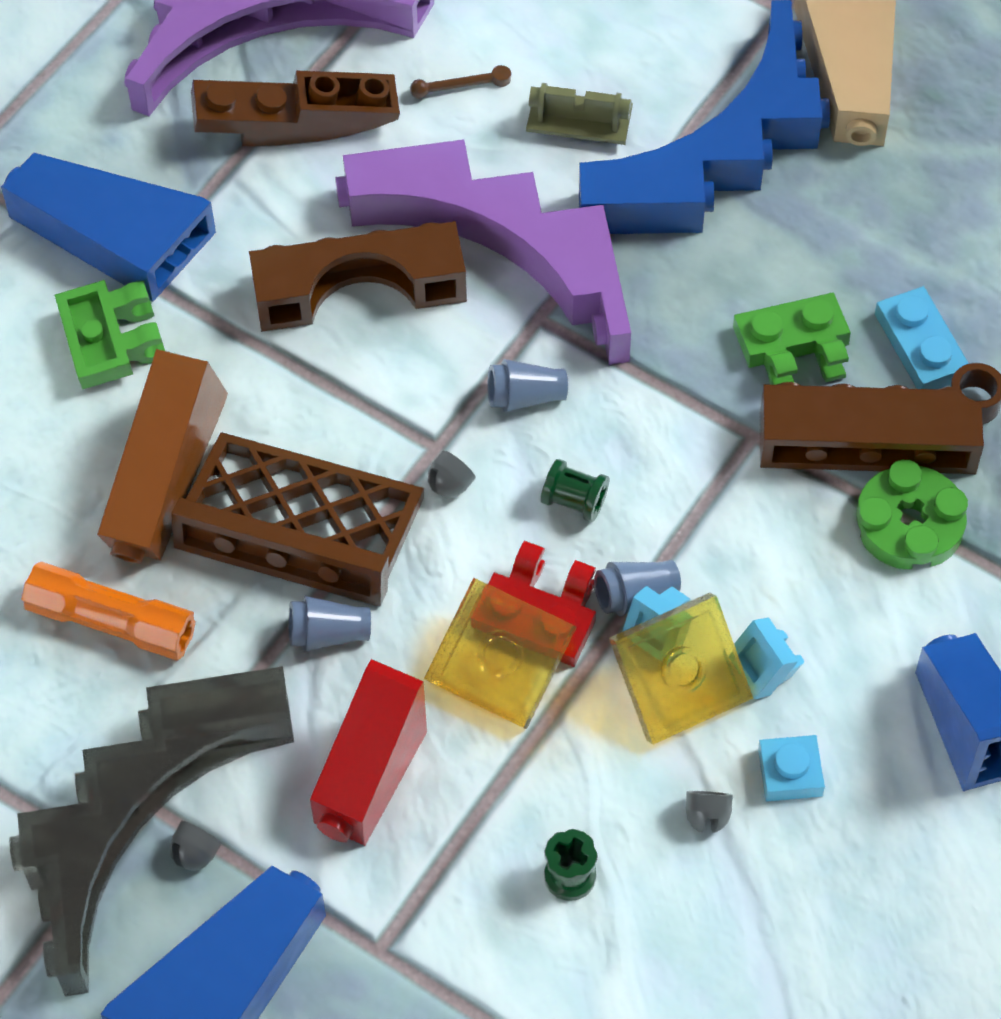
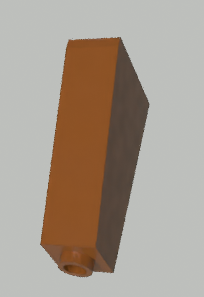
(161, 455)

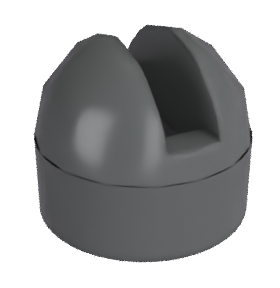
(449, 475)
(710, 805)
(193, 847)

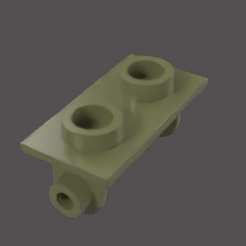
(586, 117)

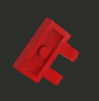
(568, 607)

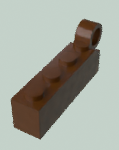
(878, 426)

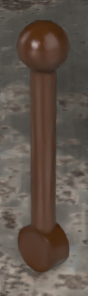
(500, 77)

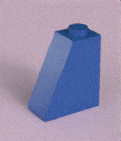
(965, 701)

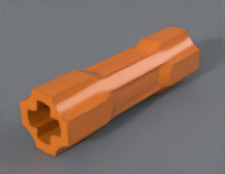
(146, 623)

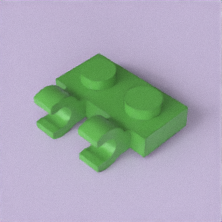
(792, 330)
(94, 333)

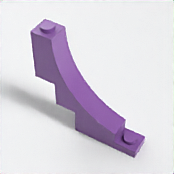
(560, 249)

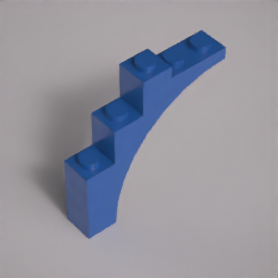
(677, 182)

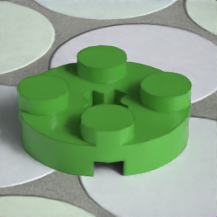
(916, 488)

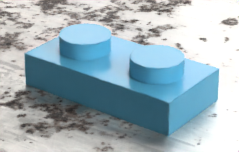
(920, 338)

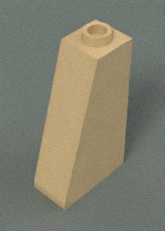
(853, 59)

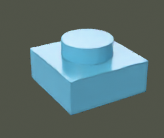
(791, 768)

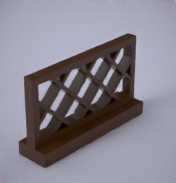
(283, 546)

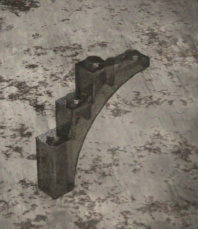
(184, 736)

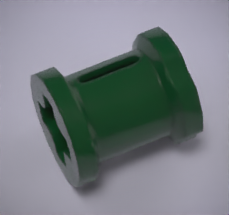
(575, 490)
(561, 851)

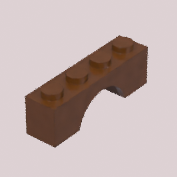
(416, 261)

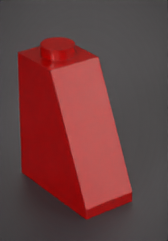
(370, 753)

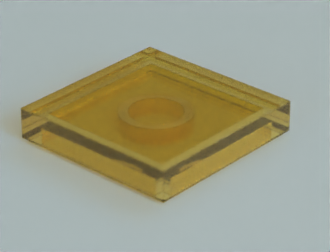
(500, 653)
(681, 668)

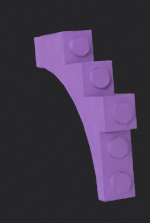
(202, 29)

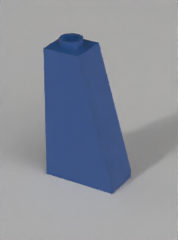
(110, 219)
(233, 958)

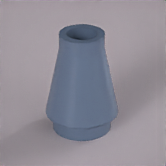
(523, 385)
(623, 580)
(325, 623)

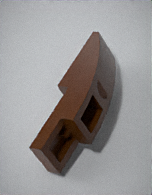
(306, 111)

